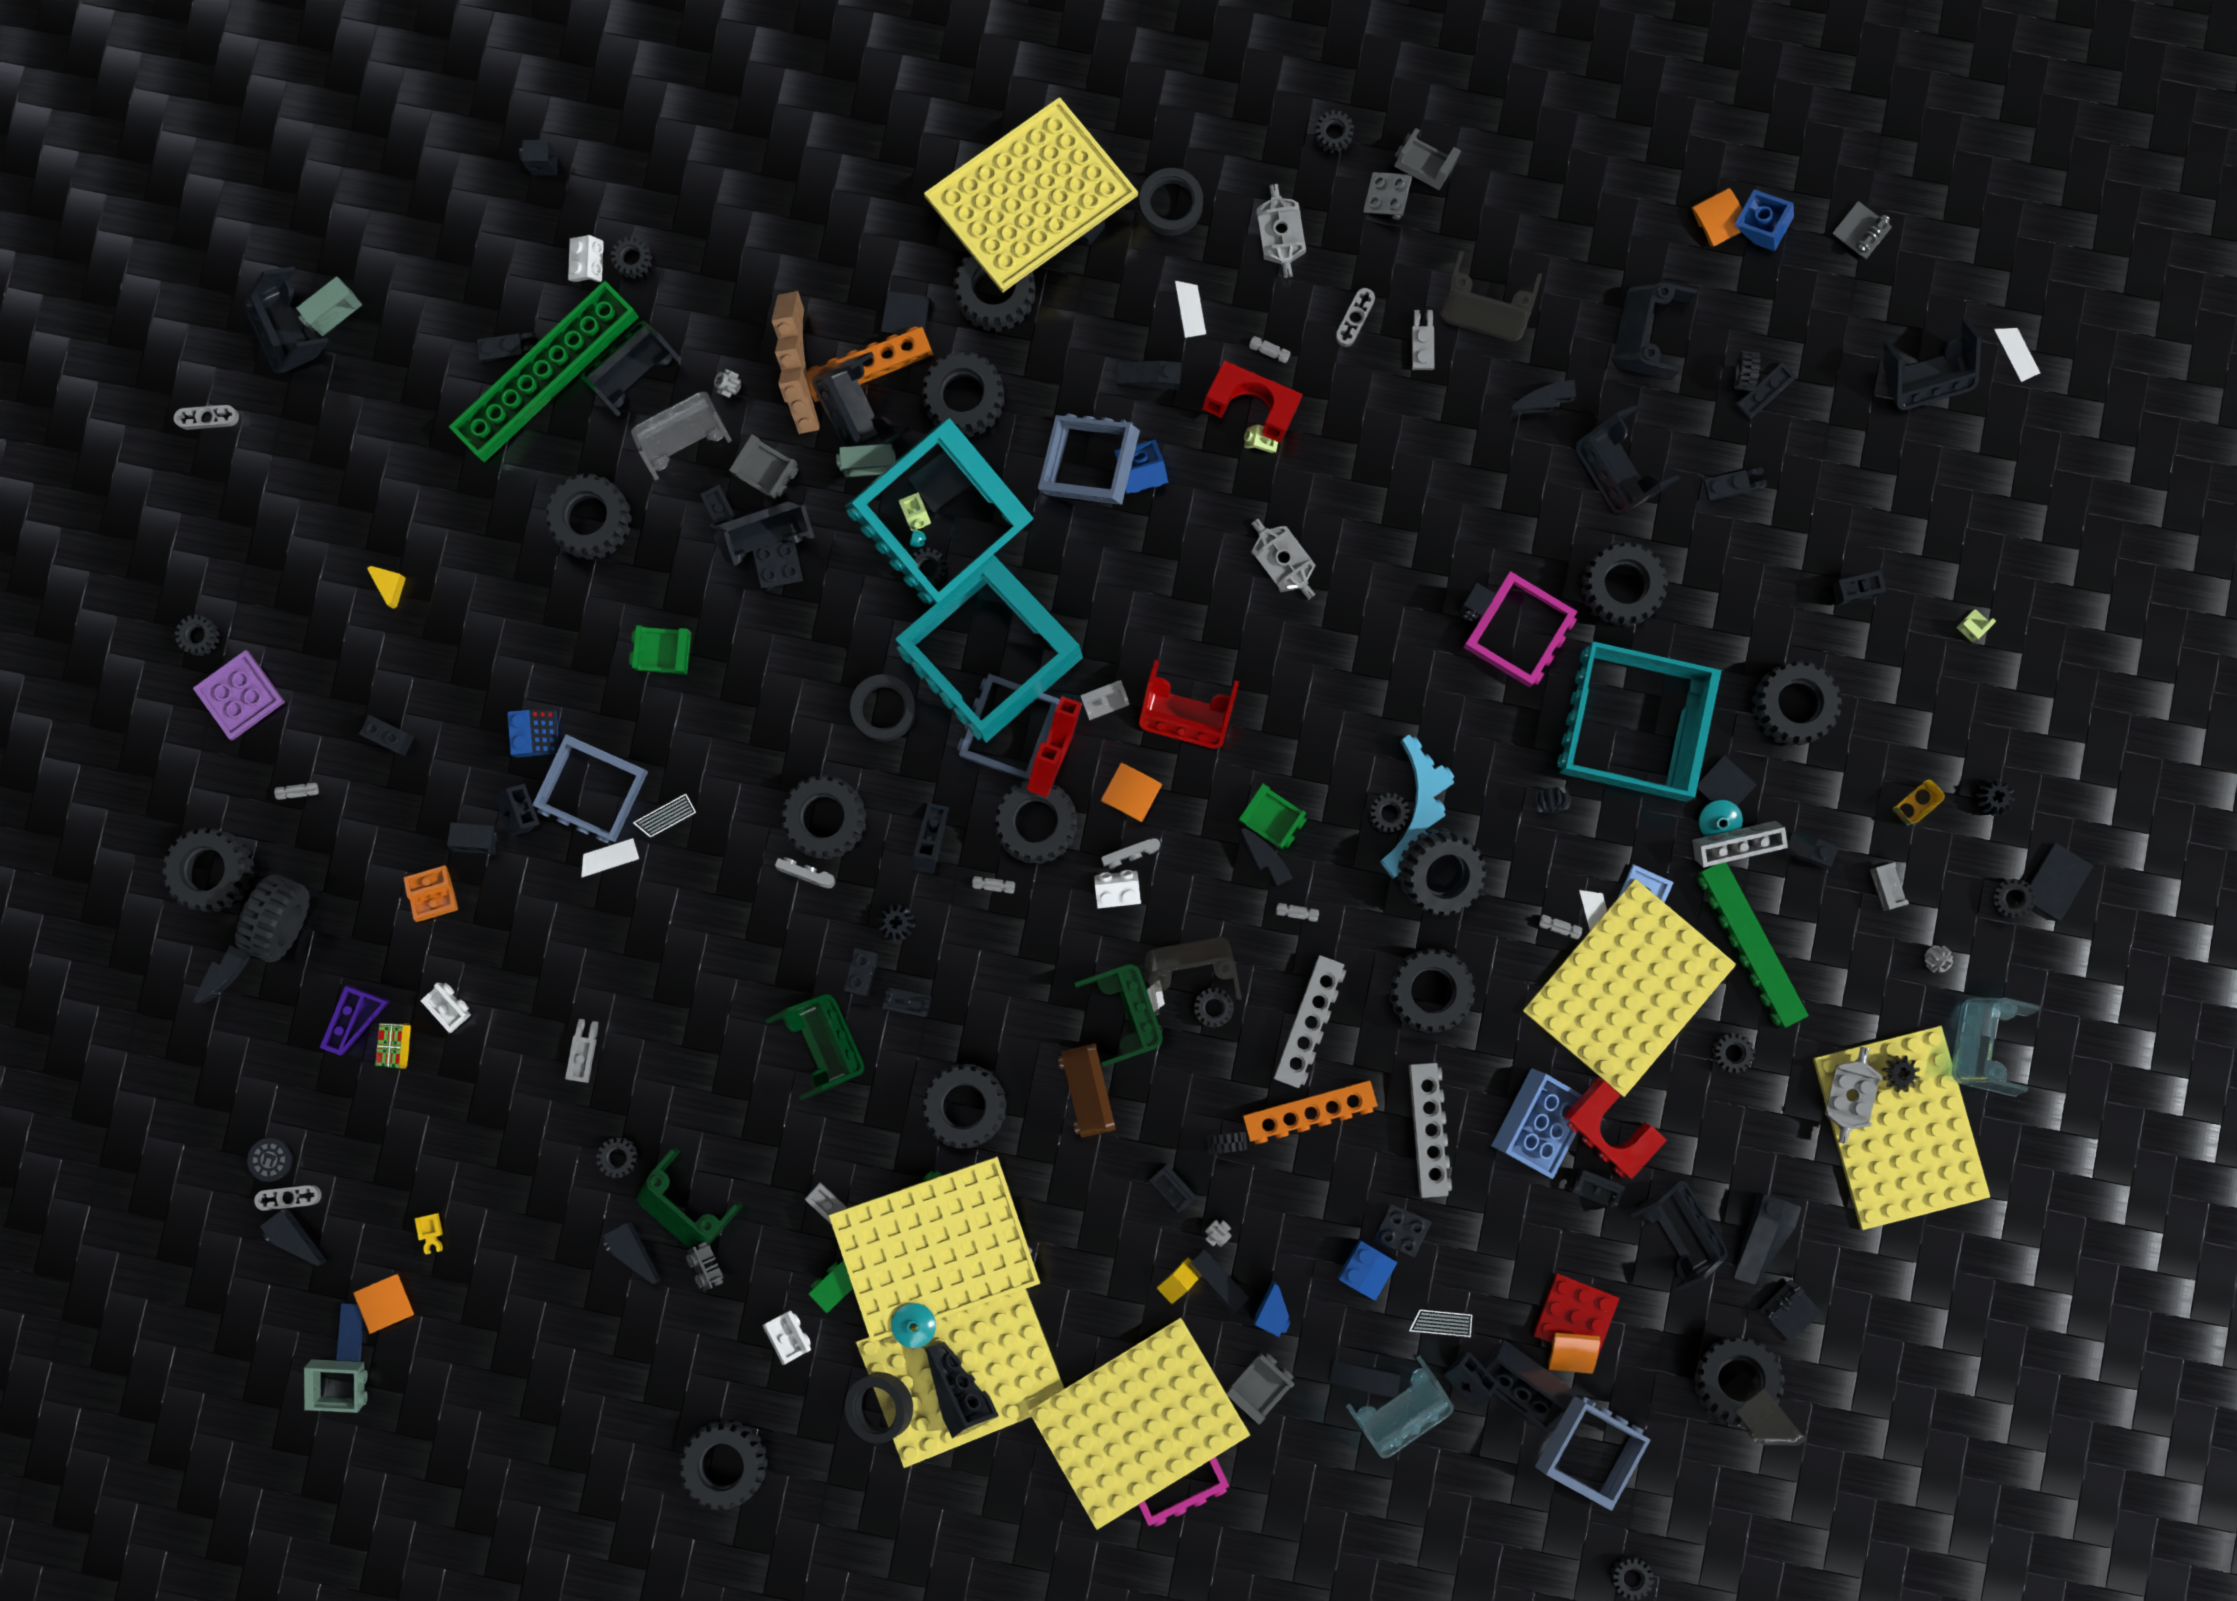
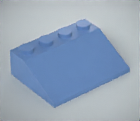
(1536, 1126)

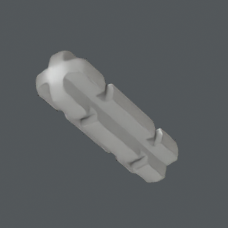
(1269, 349)
(296, 791)
(993, 884)
(1297, 912)
(1560, 927)

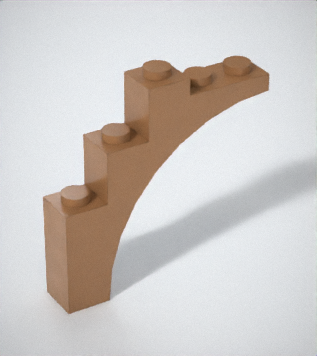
(790, 354)

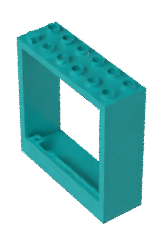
(978, 473)
(1028, 610)
(1691, 731)

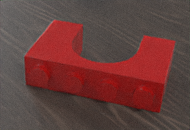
(1237, 381)
(1054, 750)
(1586, 1119)

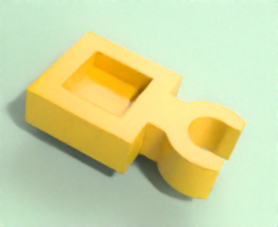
(428, 1229)

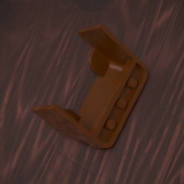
(1087, 1090)

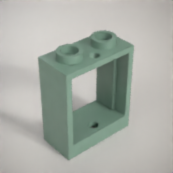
(328, 307)
(865, 460)
(312, 1388)

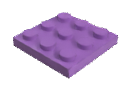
(239, 695)

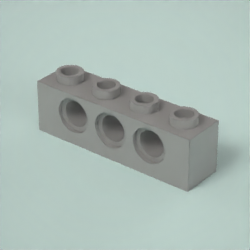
(1740, 843)

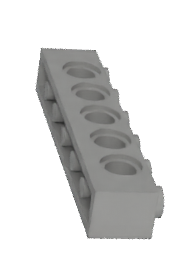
(1322, 967)
(1442, 1185)

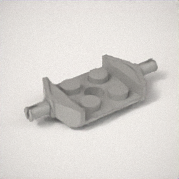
(1286, 246)
(1286, 575)
(1865, 1082)

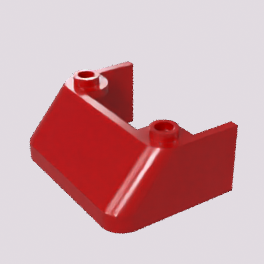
(1185, 717)

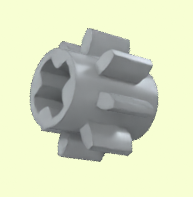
(727, 383)
(1938, 958)
(1218, 1233)

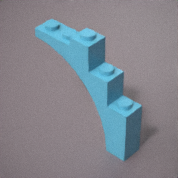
(1427, 810)

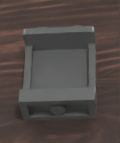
(1425, 161)
(764, 468)
(1260, 1387)

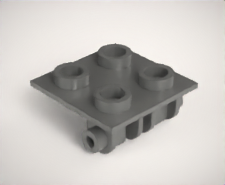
(1388, 194)
(1862, 229)
(695, 1259)

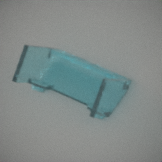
(1975, 1044)
(1407, 1415)

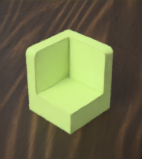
(1975, 625)

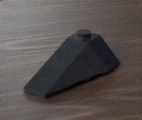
(1766, 1234)
(959, 1398)

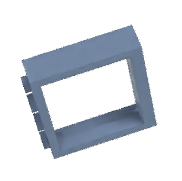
(1056, 449)
(978, 707)
(553, 775)
(1623, 1467)

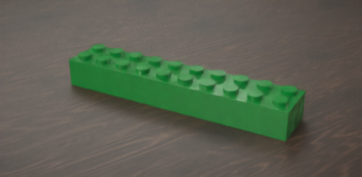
(544, 371)

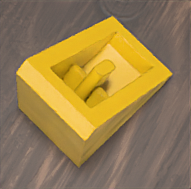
(389, 584)
(1178, 1282)

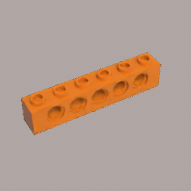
(880, 365)
(1362, 1091)

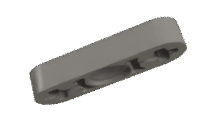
(1353, 333)
(221, 410)
(279, 1197)

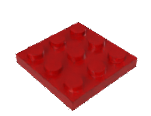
(1575, 1310)

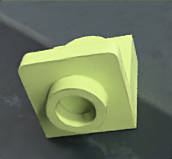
(1254, 439)
(914, 511)

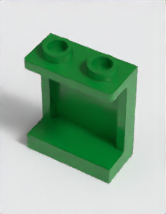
(660, 650)
(1272, 817)

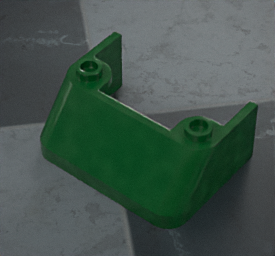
(1138, 1007)
(827, 1039)
(674, 1219)

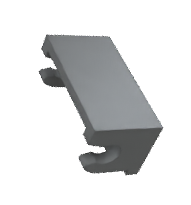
(1105, 700)
(1888, 886)

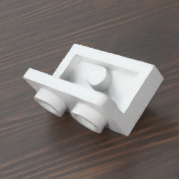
(585, 259)
(1117, 889)
(446, 1007)
(787, 1337)

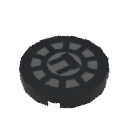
(270, 1159)

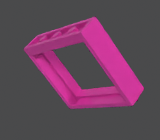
(1558, 639)
(1196, 1499)

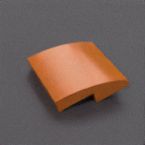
(1718, 216)
(1131, 792)
(430, 893)
(383, 1303)
(1574, 1353)

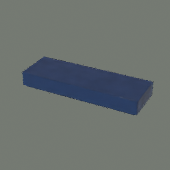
(350, 1333)

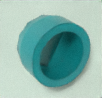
(917, 538)

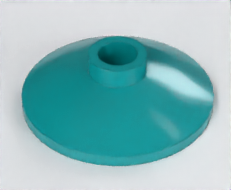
(1717, 811)
(916, 1314)

